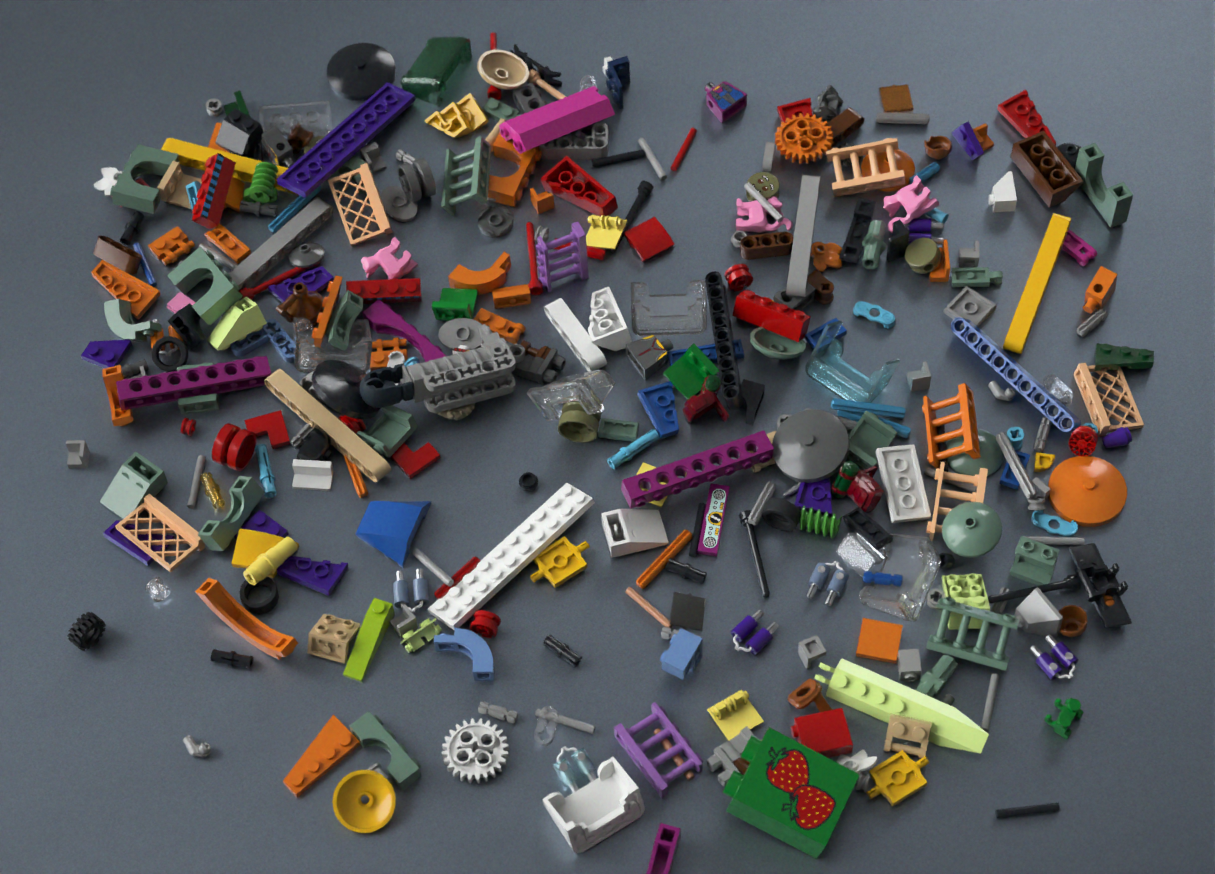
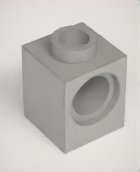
(909, 665)

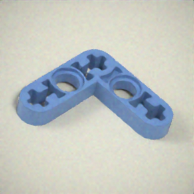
(266, 335)

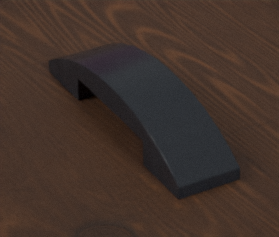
(858, 230)

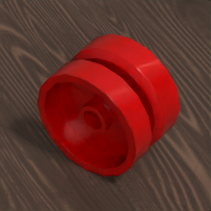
(234, 447)

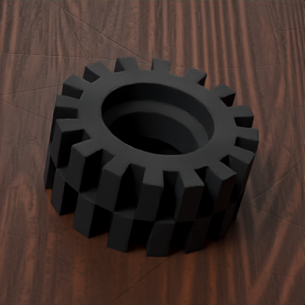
(86, 631)

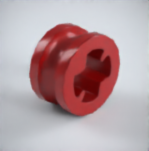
(188, 426)

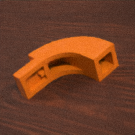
(482, 280)
(110, 376)

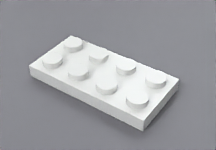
(903, 483)

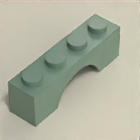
(244, 496)
(370, 733)

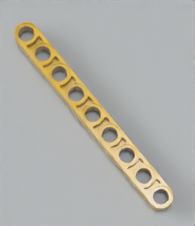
(197, 155)
(1037, 283)

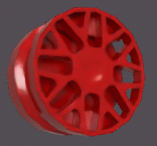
(738, 277)
(353, 423)
(1083, 440)
(485, 623)

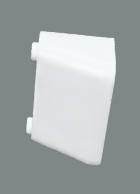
(596, 808)

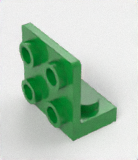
(455, 304)
(690, 371)

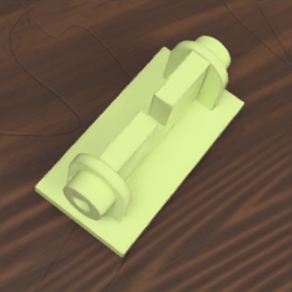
(414, 640)

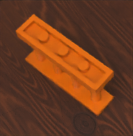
(968, 430)

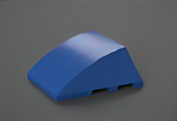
(392, 526)

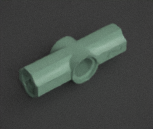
(874, 244)
(935, 679)

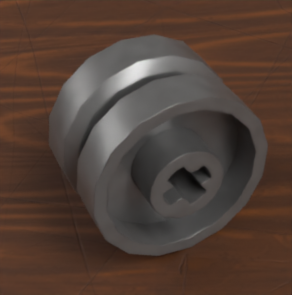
(416, 179)

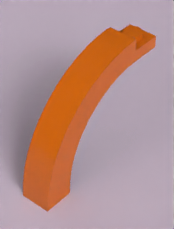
(243, 622)

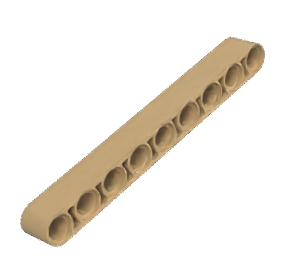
(317, 415)

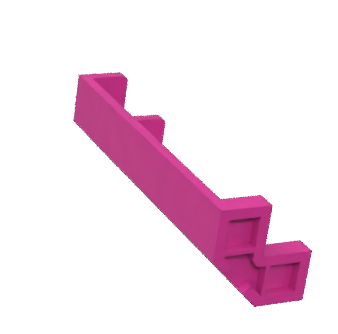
(557, 119)

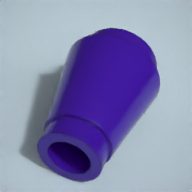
(1117, 438)

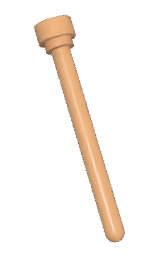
(535, 78)

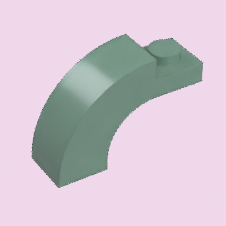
(343, 319)

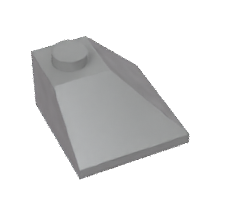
(1038, 615)

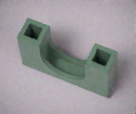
(142, 161)
(1111, 202)
(222, 292)

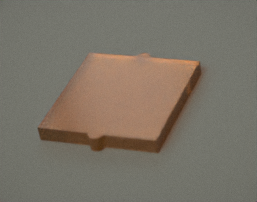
(896, 98)

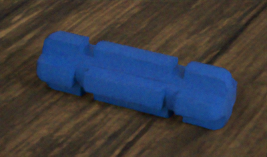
(882, 578)

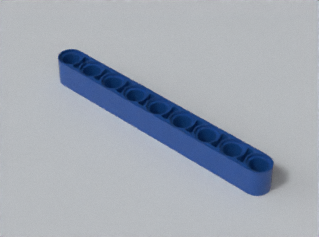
(1022, 378)

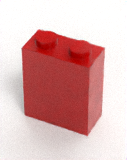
(824, 732)

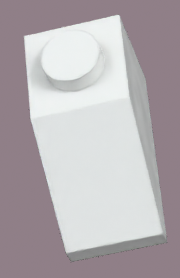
(1004, 194)

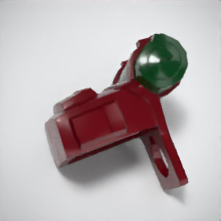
(705, 401)
(858, 486)

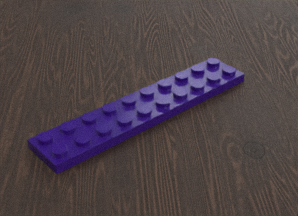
(346, 140)

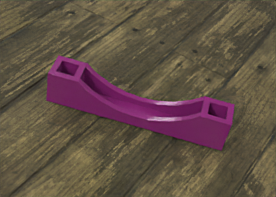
(386, 321)
(664, 849)

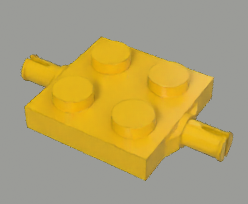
(560, 562)
(897, 778)

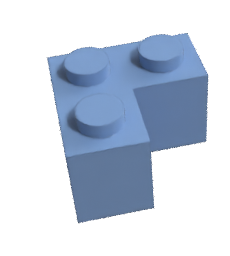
(683, 654)

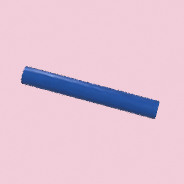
(144, 263)

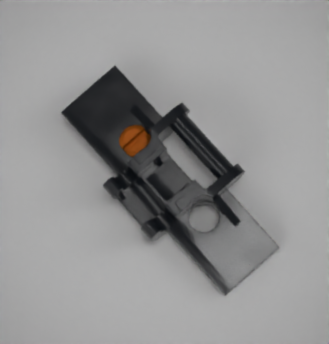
(1108, 591)

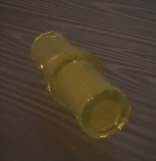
(212, 490)

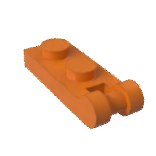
(228, 243)
(500, 325)

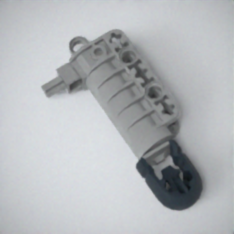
(448, 377)

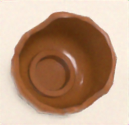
(938, 147)
(1073, 621)

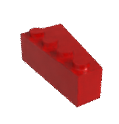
(579, 188)

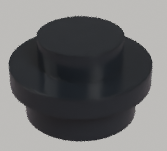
(528, 481)

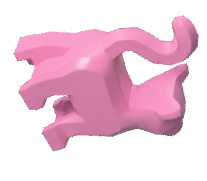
(913, 204)
(757, 216)
(385, 259)

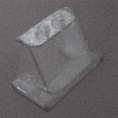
(586, 388)

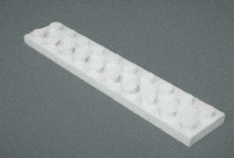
(511, 556)

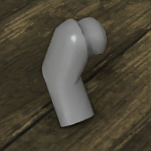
(1006, 395)
(196, 750)

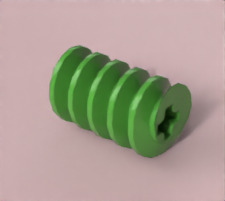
(263, 181)
(819, 522)

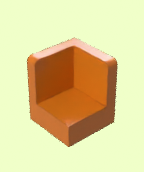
(983, 139)
(542, 202)

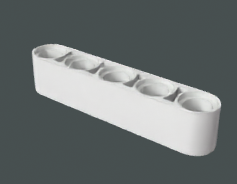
(575, 335)

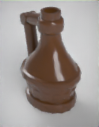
(301, 305)

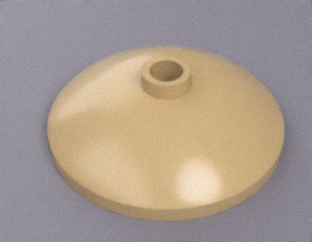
(503, 69)

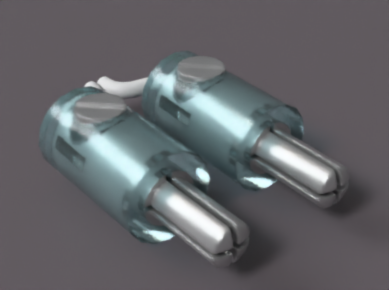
(567, 774)

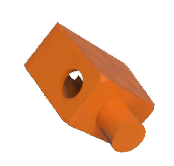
(1100, 290)

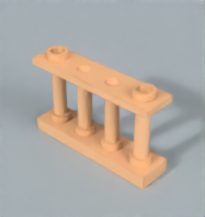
(873, 182)
(978, 496)

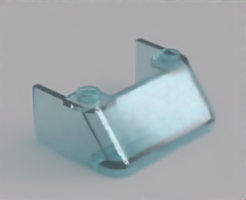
(841, 378)

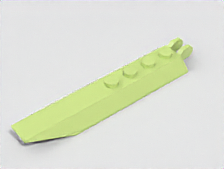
(883, 696)

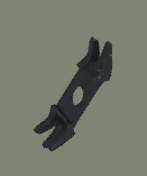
(544, 72)

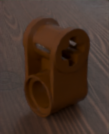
(299, 138)
(823, 287)

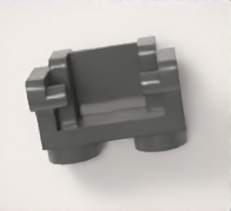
(828, 103)

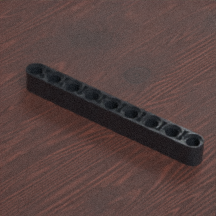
(724, 341)

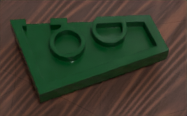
(1117, 356)

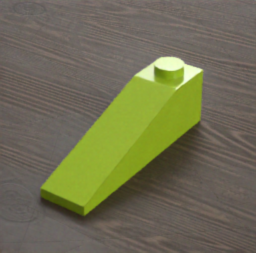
(369, 638)

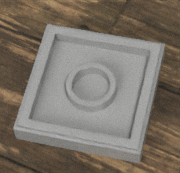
(970, 306)

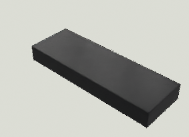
(868, 528)

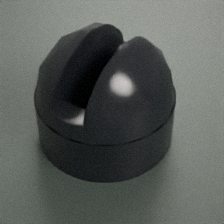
(946, 560)

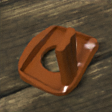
(813, 695)

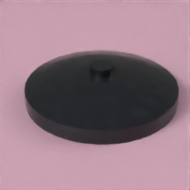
(360, 71)
(339, 388)

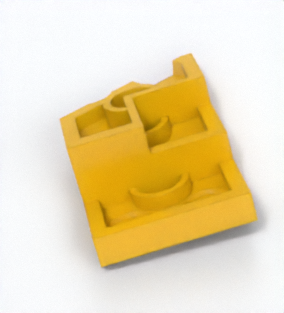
(459, 118)
(251, 545)

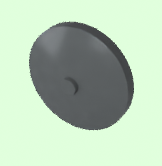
(811, 446)

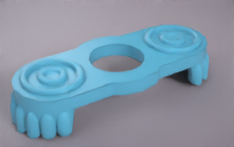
(885, 317)
(1066, 528)

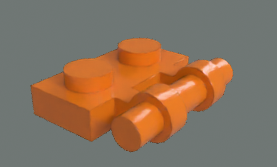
(168, 243)
(380, 358)

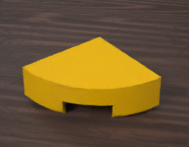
(1043, 461)

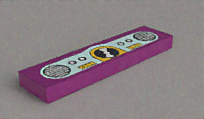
(713, 520)

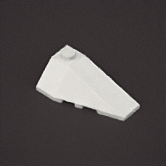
(606, 322)

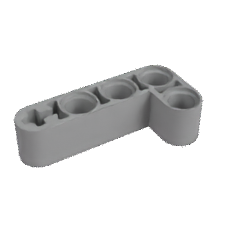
(576, 149)

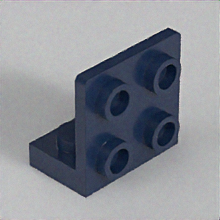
(618, 76)

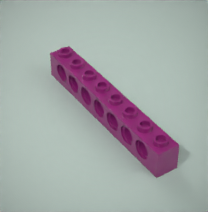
(209, 380)
(702, 461)

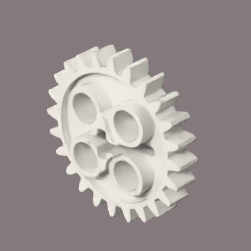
(471, 767)

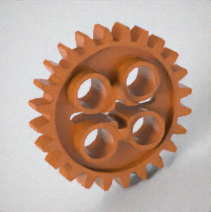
(804, 138)

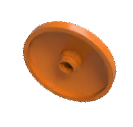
(1087, 491)

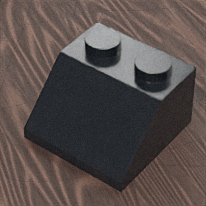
(239, 133)

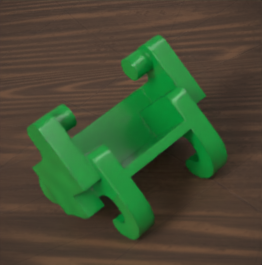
(1065, 717)

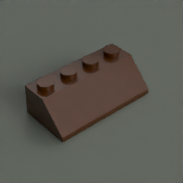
(1045, 168)

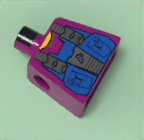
(724, 100)

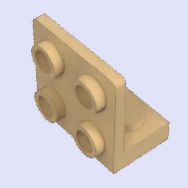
(174, 184)
(331, 637)

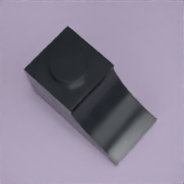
(187, 325)
(753, 396)

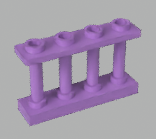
(579, 257)
(649, 767)

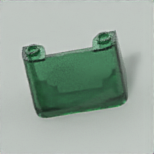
(435, 66)

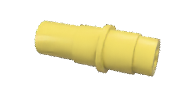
(270, 561)

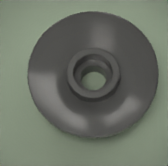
(306, 254)

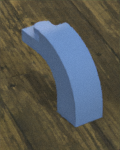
(472, 645)

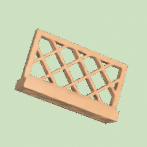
(374, 198)
(1094, 399)
(174, 525)

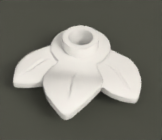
(110, 178)
(858, 762)

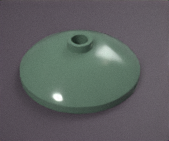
(775, 345)
(990, 454)
(972, 539)

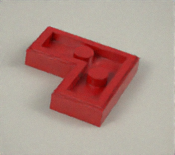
(270, 424)
(414, 462)

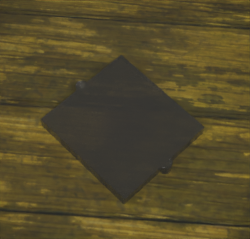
(687, 611)

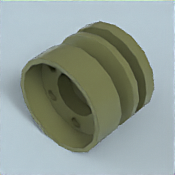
(577, 424)

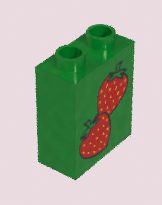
(790, 791)

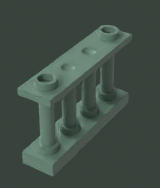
(479, 179)
(959, 648)

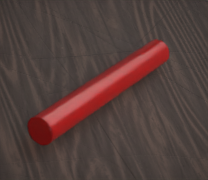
(683, 149)

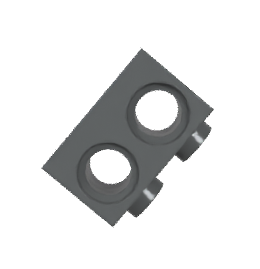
(528, 98)
(795, 302)

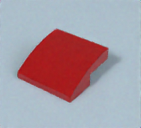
(649, 239)

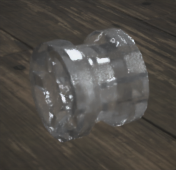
(157, 589)

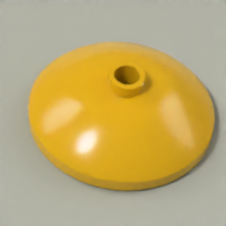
(364, 816)

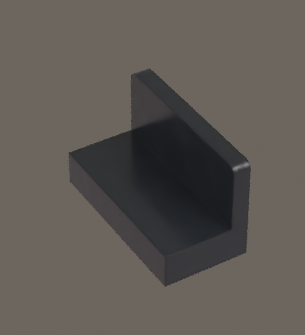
(898, 242)

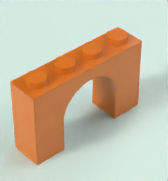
(509, 189)

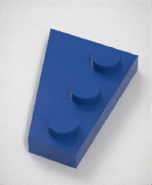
(660, 407)

